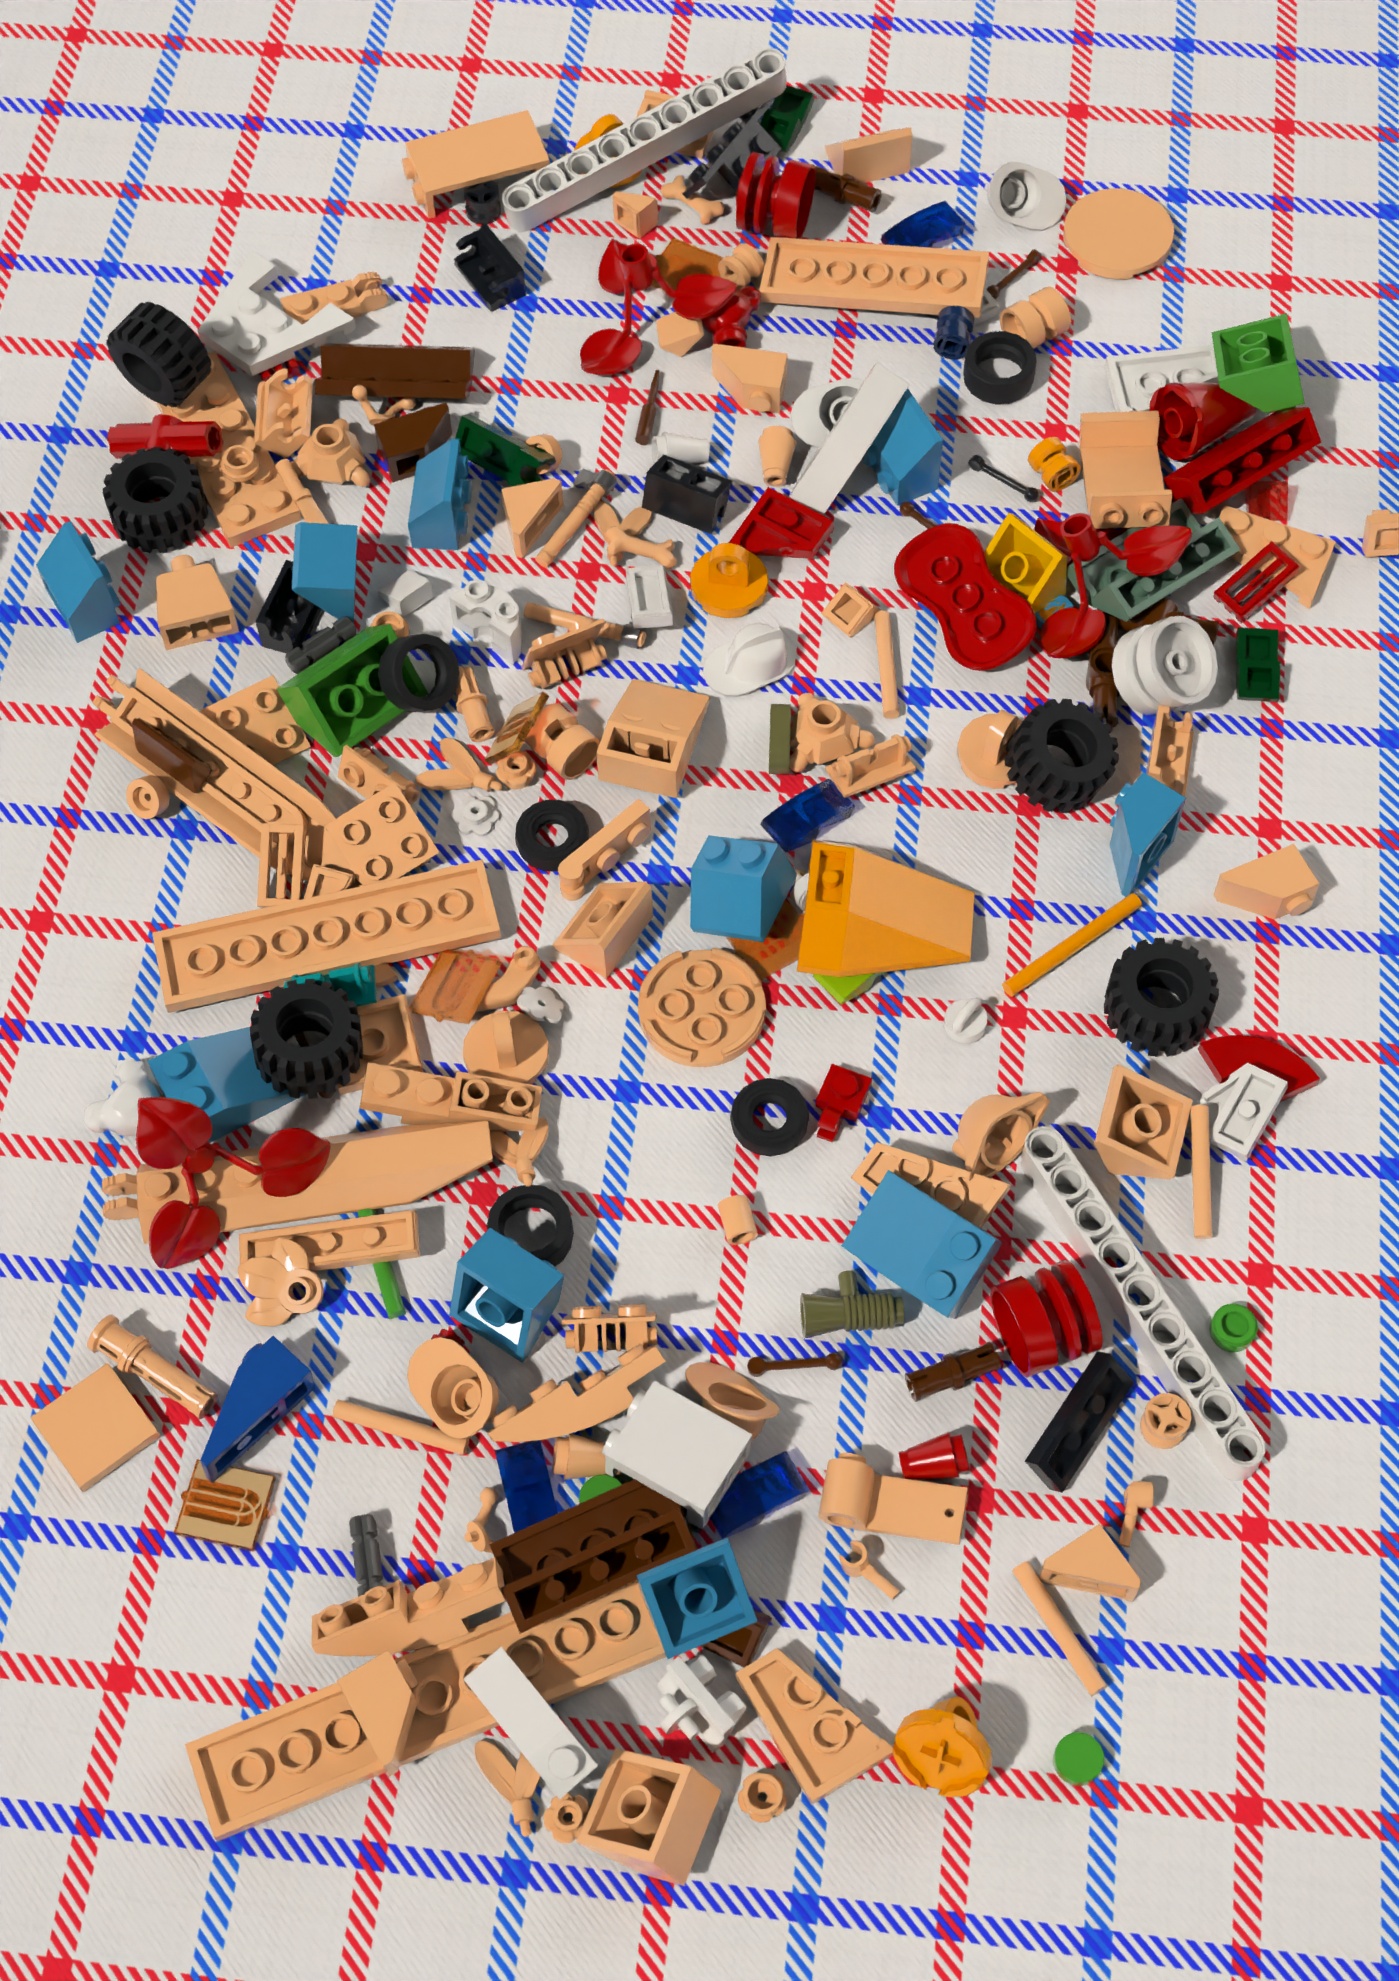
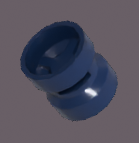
(953, 332)

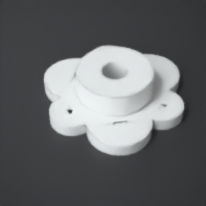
(477, 823)
(540, 1004)

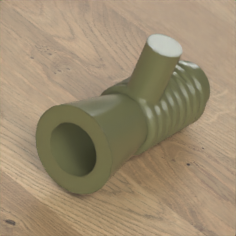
(849, 1312)

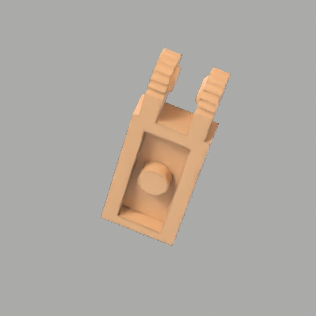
(352, 297)

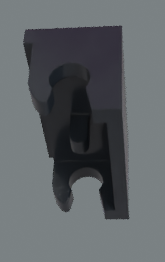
(490, 269)
(686, 493)
(285, 616)

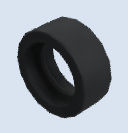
(999, 345)
(445, 667)
(541, 1198)

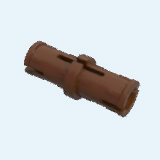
(847, 190)
(952, 1371)

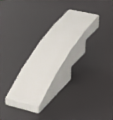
(849, 439)

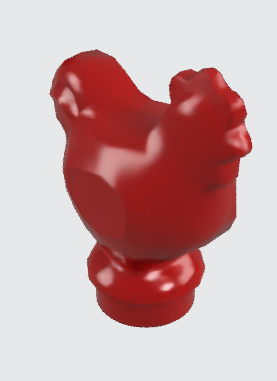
(730, 321)

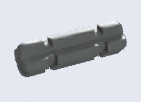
(320, 644)
(365, 1552)

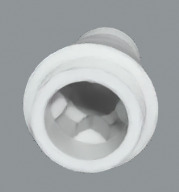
(680, 447)

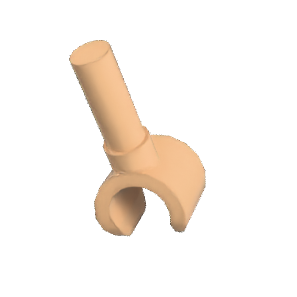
(1136, 1496)
(865, 1569)

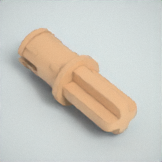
(473, 706)

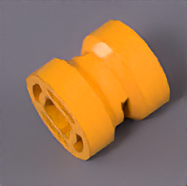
(1056, 467)

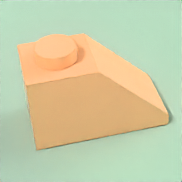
(751, 376)
(1270, 885)
(383, 1705)

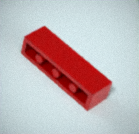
(1243, 459)

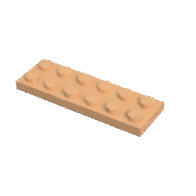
(873, 276)
(240, 508)

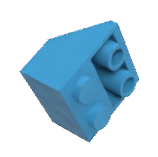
(439, 499)
(78, 584)

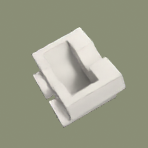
(491, 612)

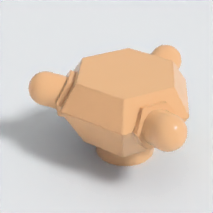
(332, 456)
(823, 733)

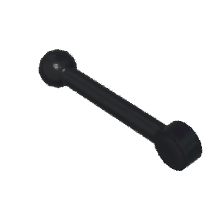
(977, 464)

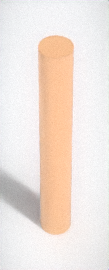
(886, 665)
(1201, 1172)
(398, 1426)
(1059, 1628)

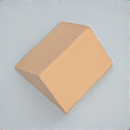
(873, 155)
(607, 925)
(1141, 1126)

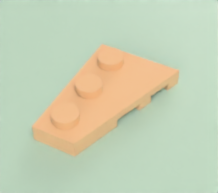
(1304, 548)
(958, 1189)
(810, 1728)

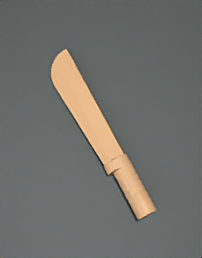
(301, 496)

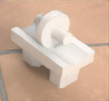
(693, 1706)

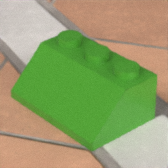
(1259, 364)
(341, 693)

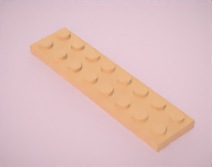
(324, 934)

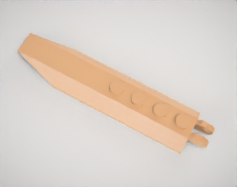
(242, 786)
(361, 1173)

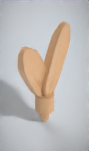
(632, 525)
(464, 772)
(521, 1155)
(514, 1786)

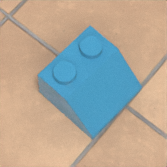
(906, 452)
(1143, 829)
(738, 887)
(505, 1293)

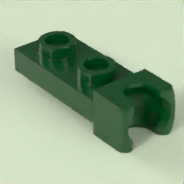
(500, 452)

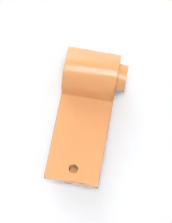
(890, 1505)

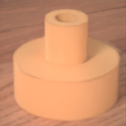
(550, 445)
(147, 797)

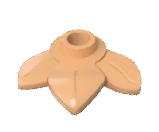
(273, 1284)

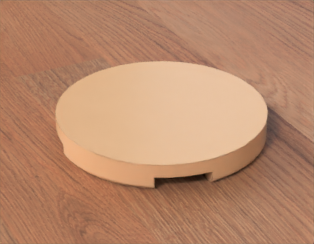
(1118, 233)
(701, 1007)

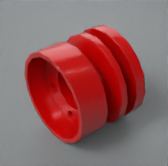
(767, 196)
(1046, 1317)

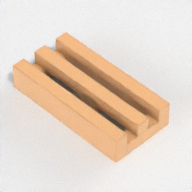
(265, 863)

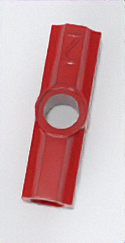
(167, 432)

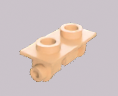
(871, 767)
(368, 774)

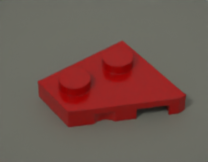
(782, 528)

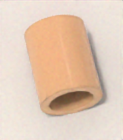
(737, 1219)

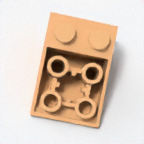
(651, 738)

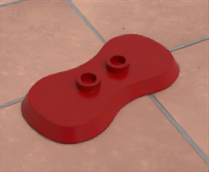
(978, 615)

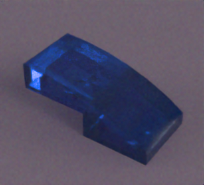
(925, 227)
(806, 814)
(526, 1484)
(757, 1493)

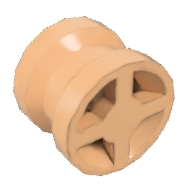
(741, 266)
(1170, 1411)

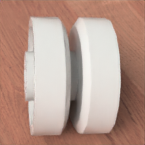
(1164, 665)

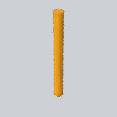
(1071, 944)

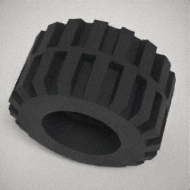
(159, 354)
(153, 476)
(1080, 736)
(1168, 968)
(300, 1010)

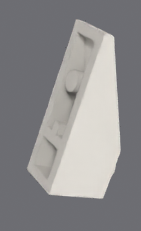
(530, 1722)

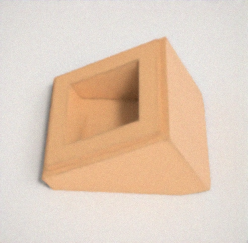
(635, 212)
(678, 333)
(850, 610)

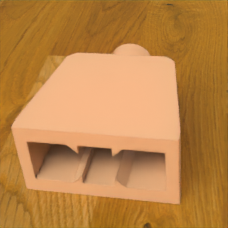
(192, 604)

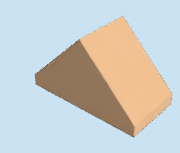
(530, 510)
(1093, 1566)

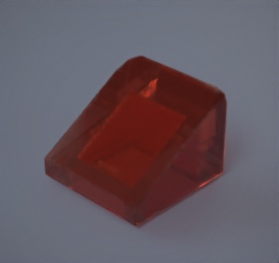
(1268, 499)

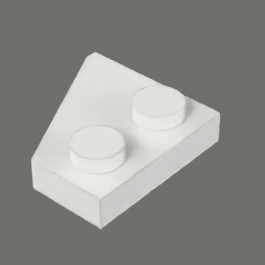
(1241, 1109)

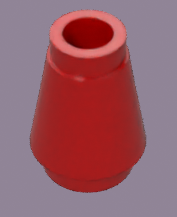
(935, 1458)

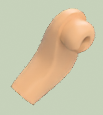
(509, 987)

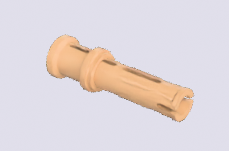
(137, 1357)

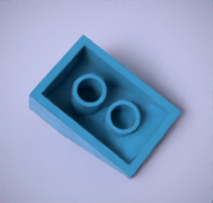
(220, 1079)
(921, 1245)

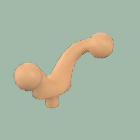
(359, 392)
(475, 1529)

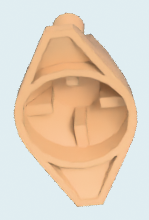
(996, 1129)

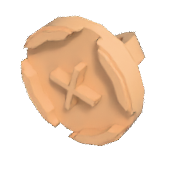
(983, 748)
(506, 1047)

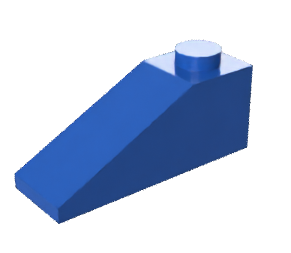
(261, 1394)

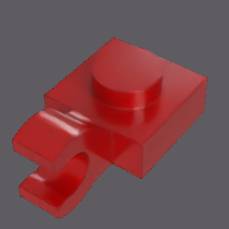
(840, 1098)

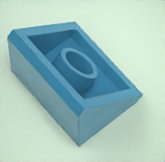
(326, 566)
(696, 1598)

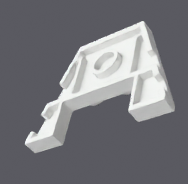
(257, 332)

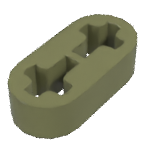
(779, 738)

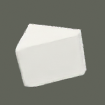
(407, 592)

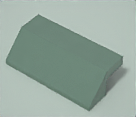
(1125, 595)

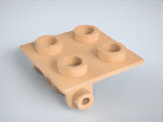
(548, 647)
(260, 721)
(382, 837)
(585, 1333)

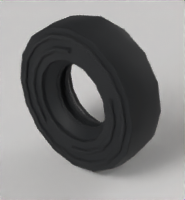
(547, 813)
(774, 1092)

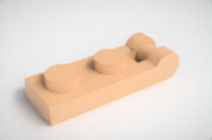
(604, 849)

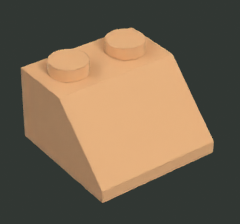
(650, 1815)

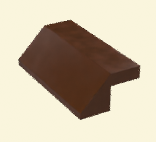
(396, 370)
(589, 1551)

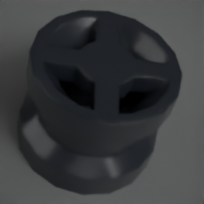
(482, 202)

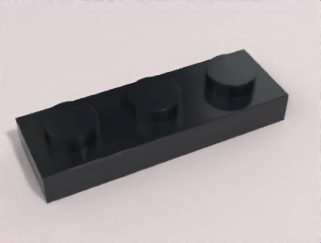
(1079, 1421)

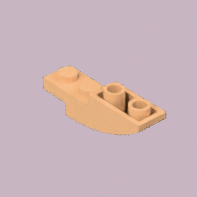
(443, 1099)
(562, 1412)
(406, 1621)

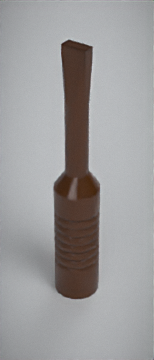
(648, 414)

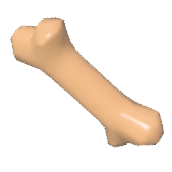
(706, 208)
(623, 543)

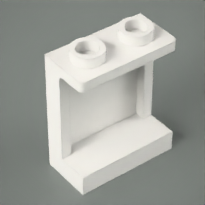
(678, 1450)

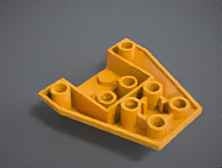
(879, 915)

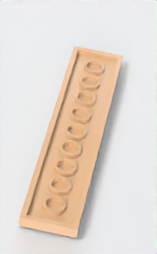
(320, 1748)

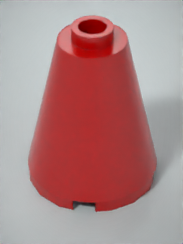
(1196, 417)

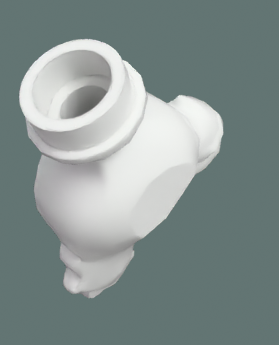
(120, 1110)

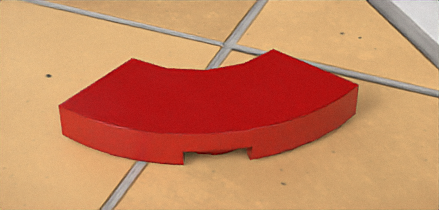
(1231, 1052)

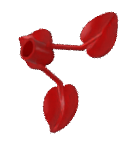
(635, 268)
(1147, 554)
(177, 1134)

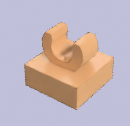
(1381, 534)

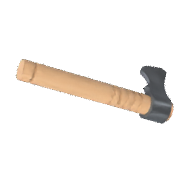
(600, 486)
(625, 634)

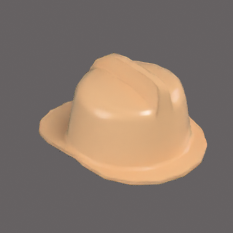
(452, 1387)
(731, 1396)

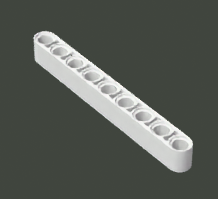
(758, 77)
(1141, 1320)

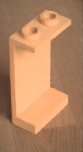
(472, 156)
(1123, 470)

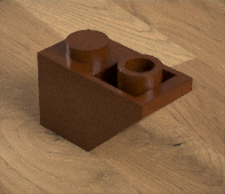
(412, 437)

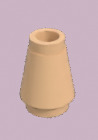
(776, 454)
(578, 1457)

